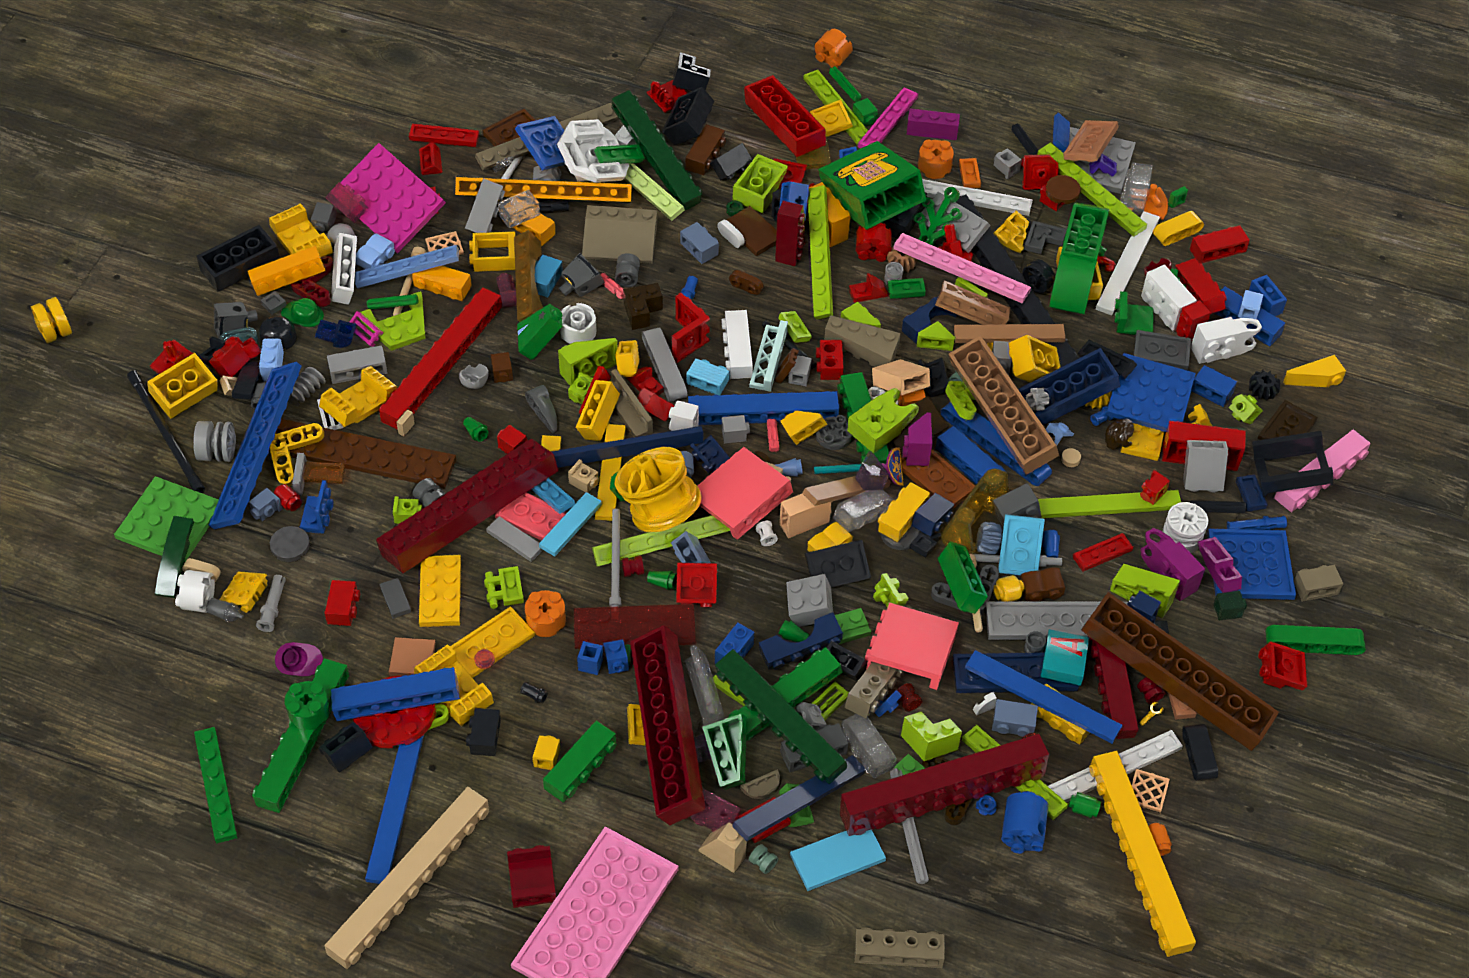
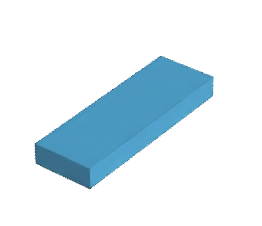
(554, 496)

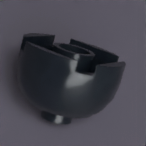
(278, 328)

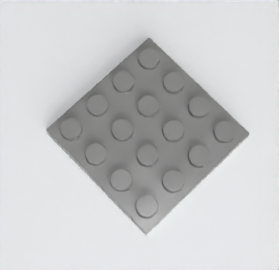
(1118, 151)

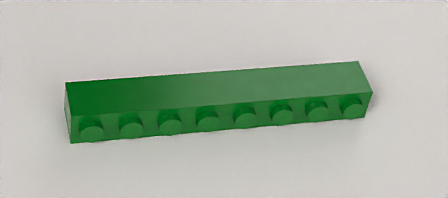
(295, 746)

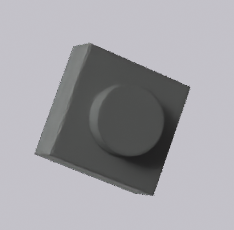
(273, 302)

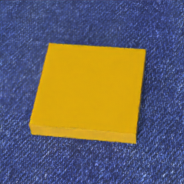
(832, 117)

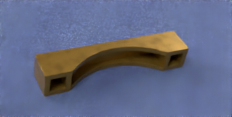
(527, 250)

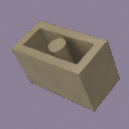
(1318, 582)

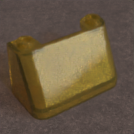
(991, 486)

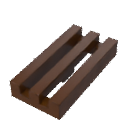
(786, 365)

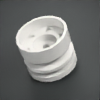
(1186, 525)

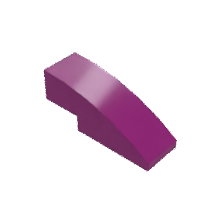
(1220, 565)

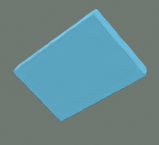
(1020, 544)

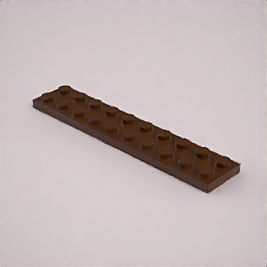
(374, 455)

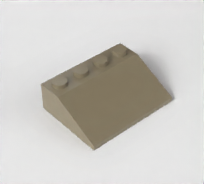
(619, 231)

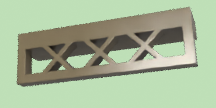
(630, 409)

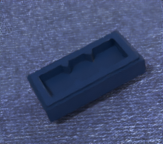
(1251, 492)

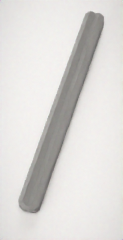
(913, 843)

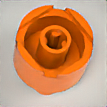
(833, 48)
(935, 158)
(545, 613)

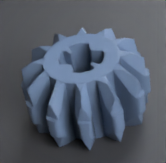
(988, 538)

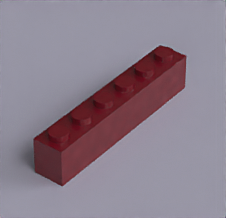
(1114, 689)

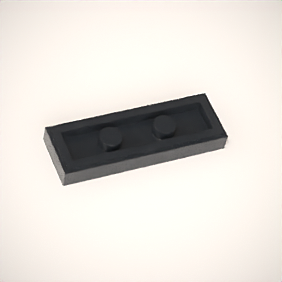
(246, 381)

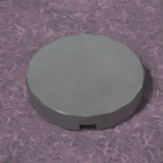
(289, 543)

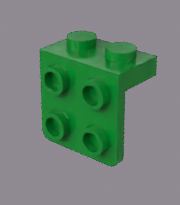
(1132, 317)

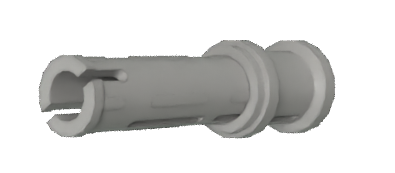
(269, 610)

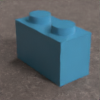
(547, 274)

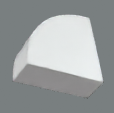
(986, 705)

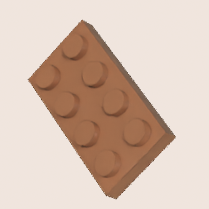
(1090, 140)

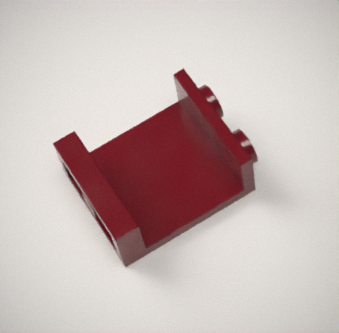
(531, 876)

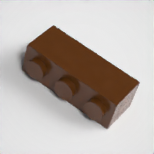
(705, 150)

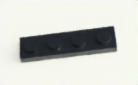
(1122, 364)

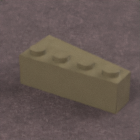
(863, 340)

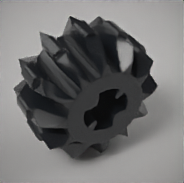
(1264, 385)

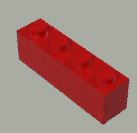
(1201, 285)

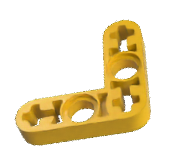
(283, 449)

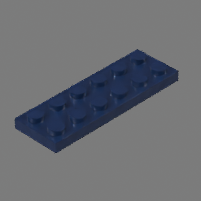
(1025, 663)

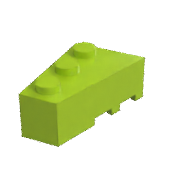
(1132, 579)

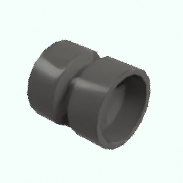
(627, 270)
(427, 492)

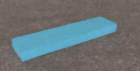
(570, 524)

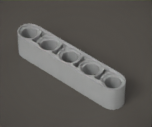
(664, 364)

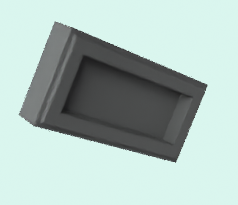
(395, 598)

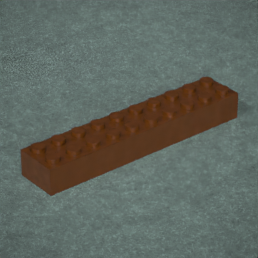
(1180, 671)

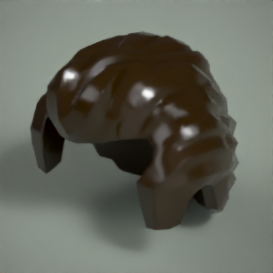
(1118, 433)

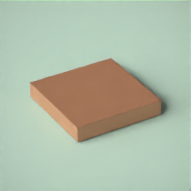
(408, 654)

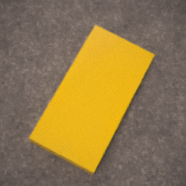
(498, 635)

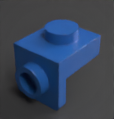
(616, 656)
(888, 704)

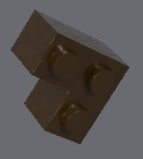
(640, 302)

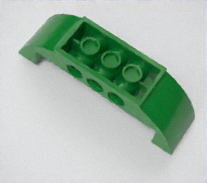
(1079, 257)

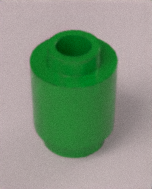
(1084, 805)

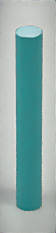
(837, 469)

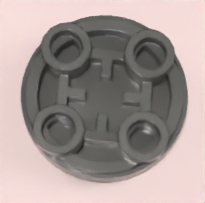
(835, 434)

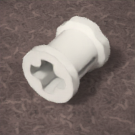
(766, 533)

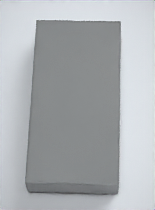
(298, 480)

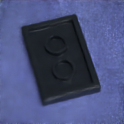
(840, 563)

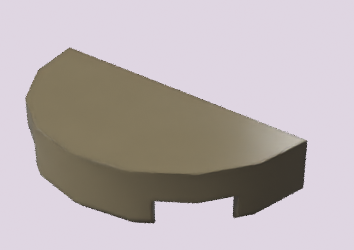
(762, 786)

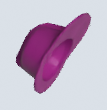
(298, 659)

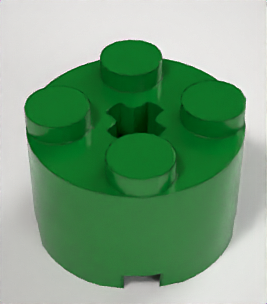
(307, 705)

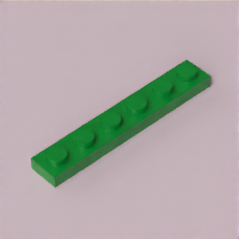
(215, 785)

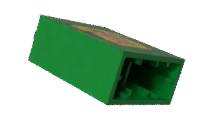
(874, 184)

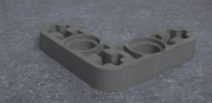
(943, 598)

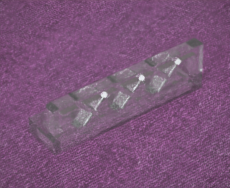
(704, 687)

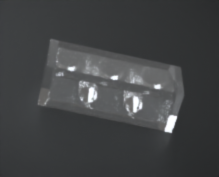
(1137, 186)
(862, 509)
(868, 745)

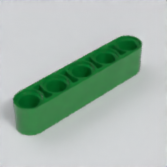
(1318, 639)

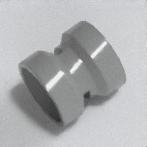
(893, 271)

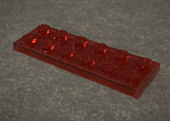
(630, 622)

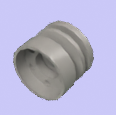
(215, 441)

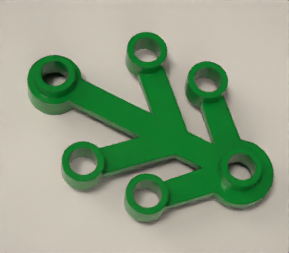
(937, 219)

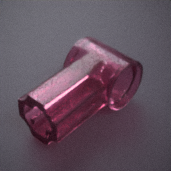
(506, 289)

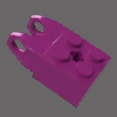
(1173, 561)

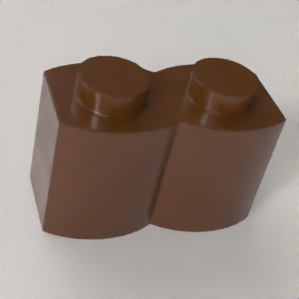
(1042, 584)

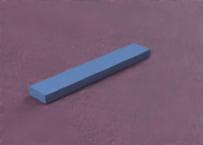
(407, 266)

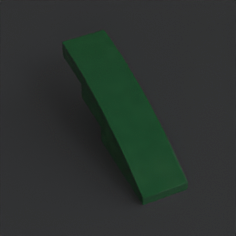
(173, 556)

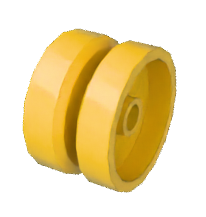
(52, 319)

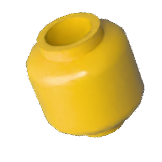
(1008, 589)

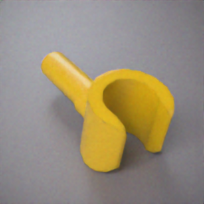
(1151, 713)

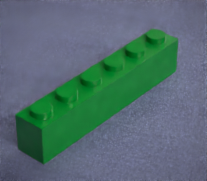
(855, 396)
(796, 686)

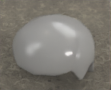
(336, 229)
(474, 377)

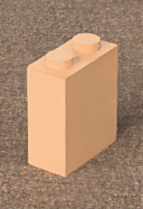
(901, 375)
(800, 515)

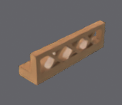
(972, 307)

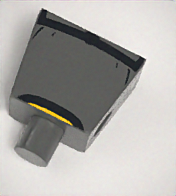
(580, 277)
(232, 317)

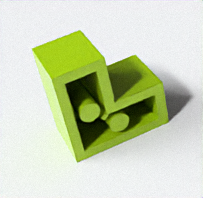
(930, 739)

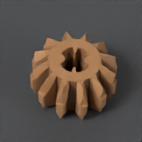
(905, 260)

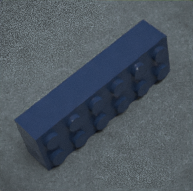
(1074, 385)

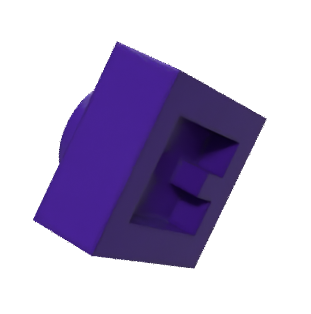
(1105, 164)

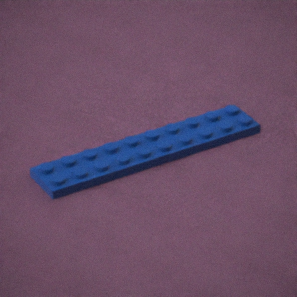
(255, 446)

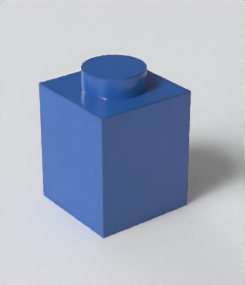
(590, 658)

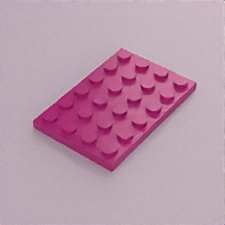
(394, 196)

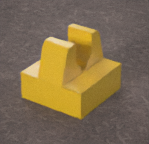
(1201, 416)

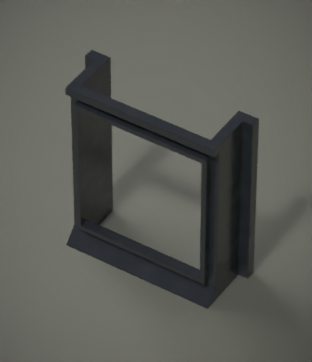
(1288, 447)

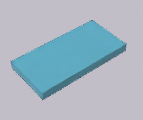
(836, 858)

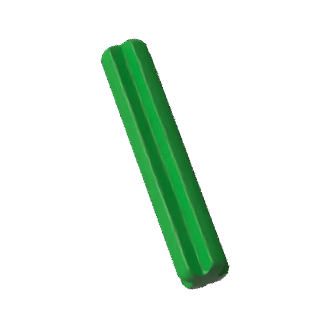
(845, 84)
(394, 301)

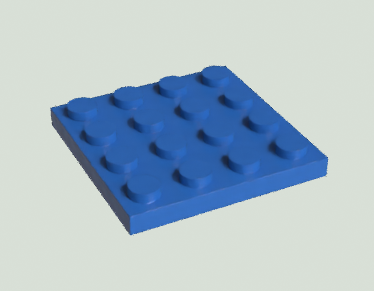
(1152, 394)
(1261, 560)

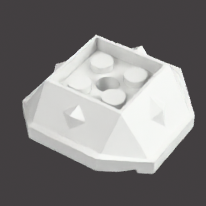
(578, 148)

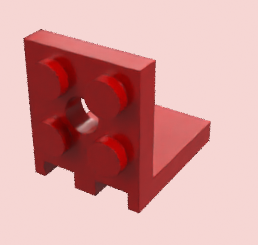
(694, 331)

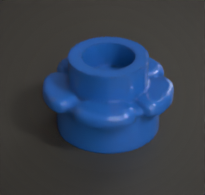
(986, 800)

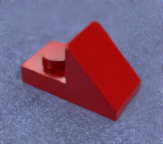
(869, 290)
(644, 378)
(654, 404)

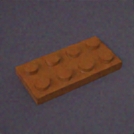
(939, 479)

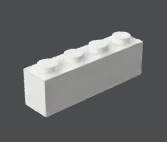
(343, 268)
(738, 344)

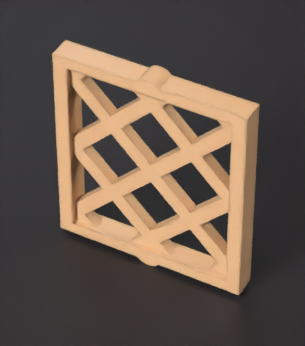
(444, 237)
(1152, 776)

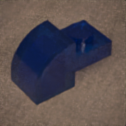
(340, 334)

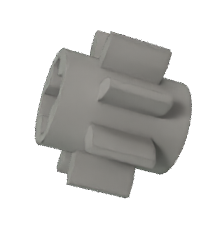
(1037, 399)

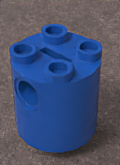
(1025, 822)

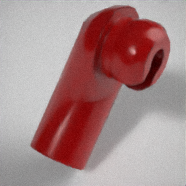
(1106, 262)

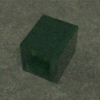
(1229, 605)

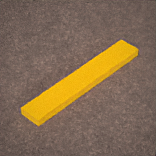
(608, 469)

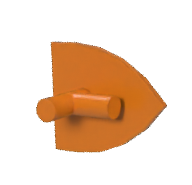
(1156, 202)

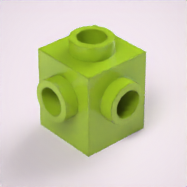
(1245, 408)

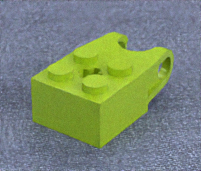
(881, 420)

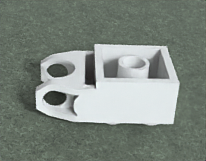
(1223, 338)

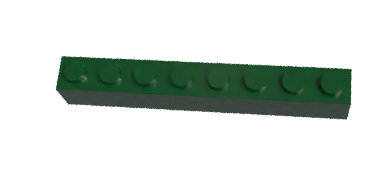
(656, 150)
(781, 717)

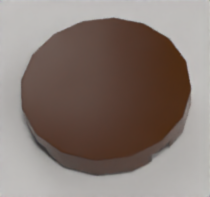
(1063, 189)

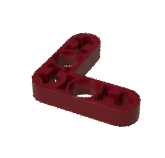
(310, 284)

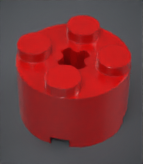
(873, 242)

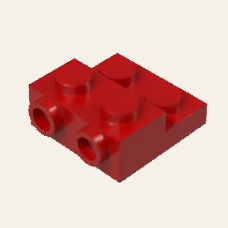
(696, 583)
(1282, 666)

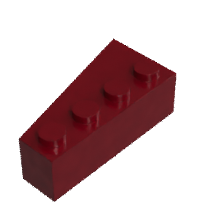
(790, 233)

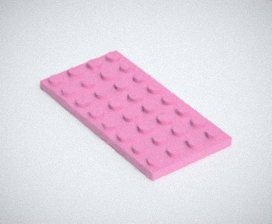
(596, 911)

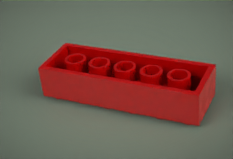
(785, 116)

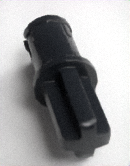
(561, 205)

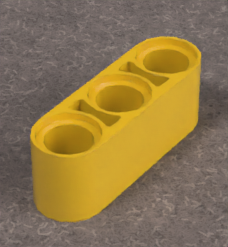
(1178, 228)

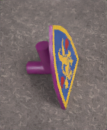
(894, 466)

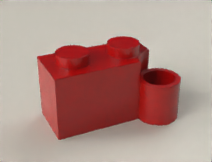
(234, 356)

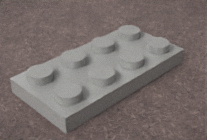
(967, 228)

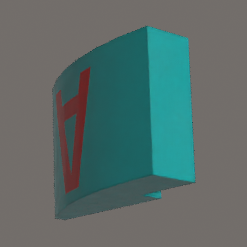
(1064, 657)

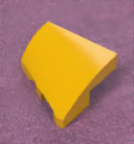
(1013, 232)

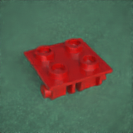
(665, 95)

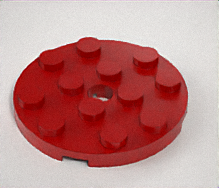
(405, 727)

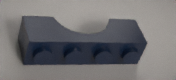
(921, 319)
(778, 651)

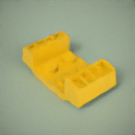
(297, 232)
(358, 400)
(470, 693)

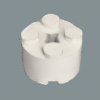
(578, 323)
(195, 590)

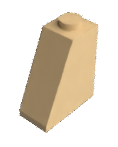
(725, 847)

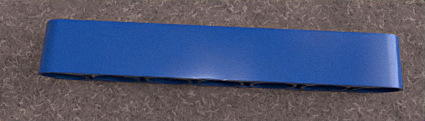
(987, 437)

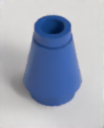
(1051, 543)

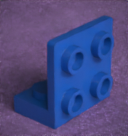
(316, 511)

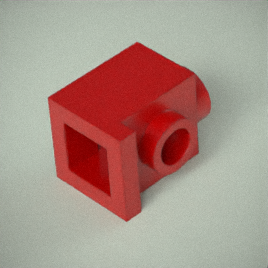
(1154, 488)

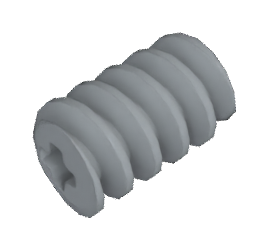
(304, 384)

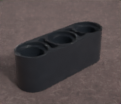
(1200, 752)

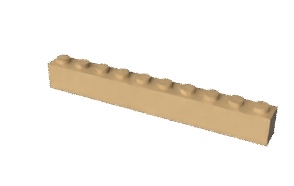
(406, 878)

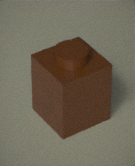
(501, 367)

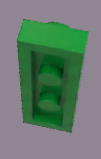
(619, 153)

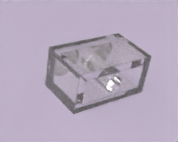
(518, 209)

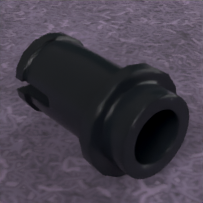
(533, 692)

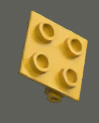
(245, 589)

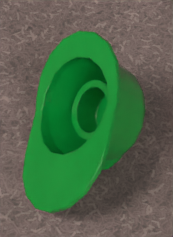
(303, 312)

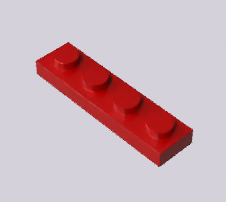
(444, 135)

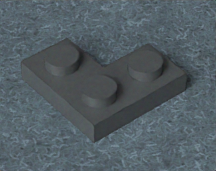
(1042, 233)

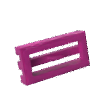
(374, 336)

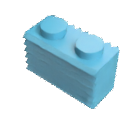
(707, 376)

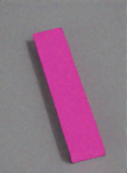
(889, 117)

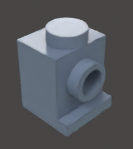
(264, 505)

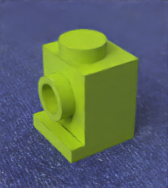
(579, 388)
(405, 508)

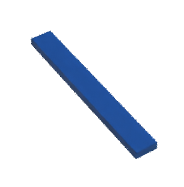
(1043, 696)
(393, 811)

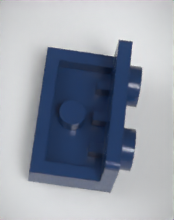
(710, 453)

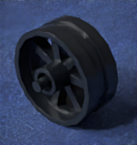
(1039, 275)

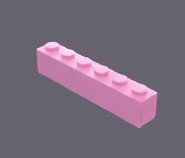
(1339, 456)

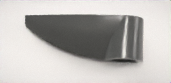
(540, 402)

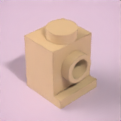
(583, 477)

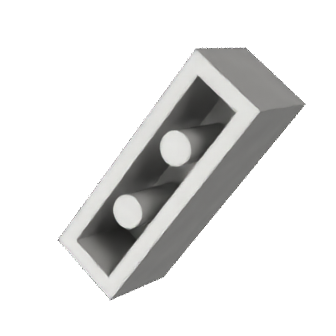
(485, 207)
(348, 365)

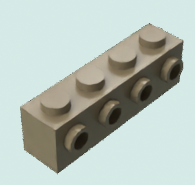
(872, 688)
(899, 948)

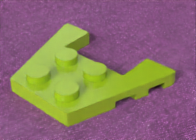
(401, 328)

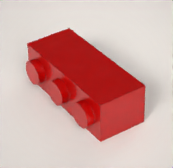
(1219, 244)

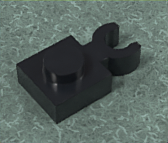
(924, 544)

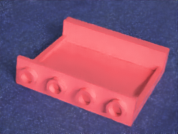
(743, 491)
(913, 642)

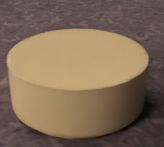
(1071, 457)

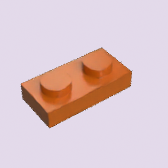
(969, 173)

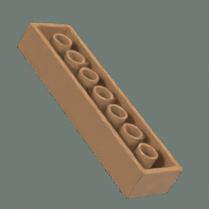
(1003, 405)

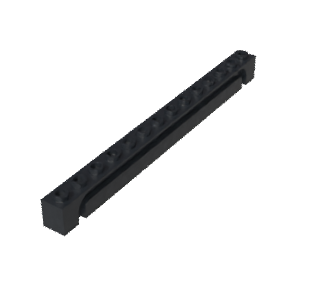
(995, 258)

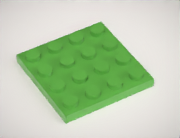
(153, 513)

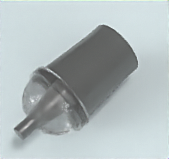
(224, 610)

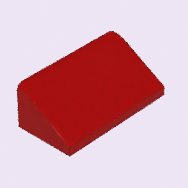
(430, 159)

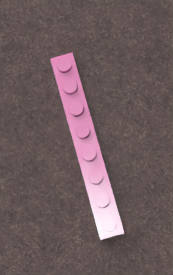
(962, 268)

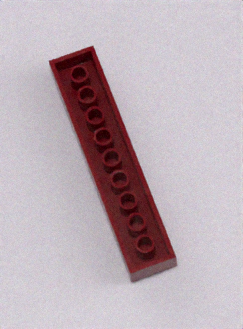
(466, 505)
(667, 726)
(943, 785)

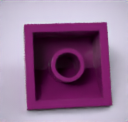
(918, 442)

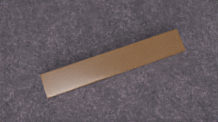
(1009, 332)
(835, 490)

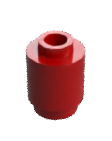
(288, 497)

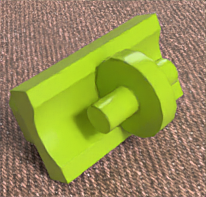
(887, 591)

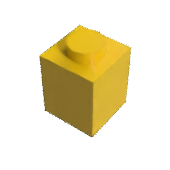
(546, 752)

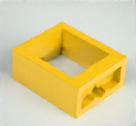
(492, 240)

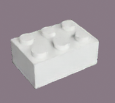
(1166, 295)

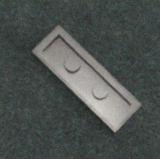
(514, 539)

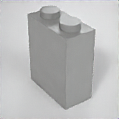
(1205, 465)

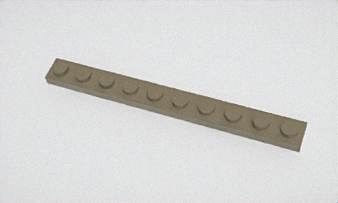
(517, 148)

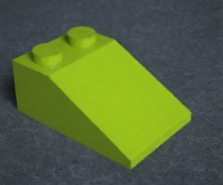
(759, 182)
(586, 357)

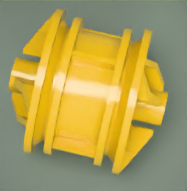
(658, 489)

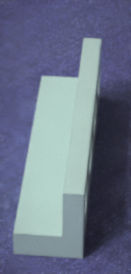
(772, 358)

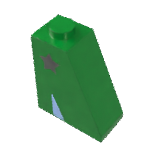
(538, 330)

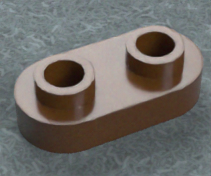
(746, 282)

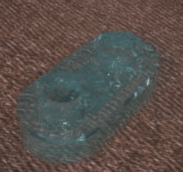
(243, 334)

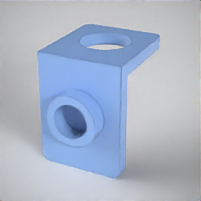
(1059, 430)

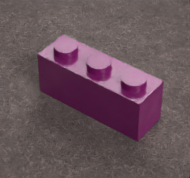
(933, 124)

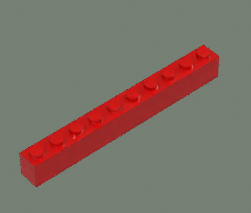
(441, 357)

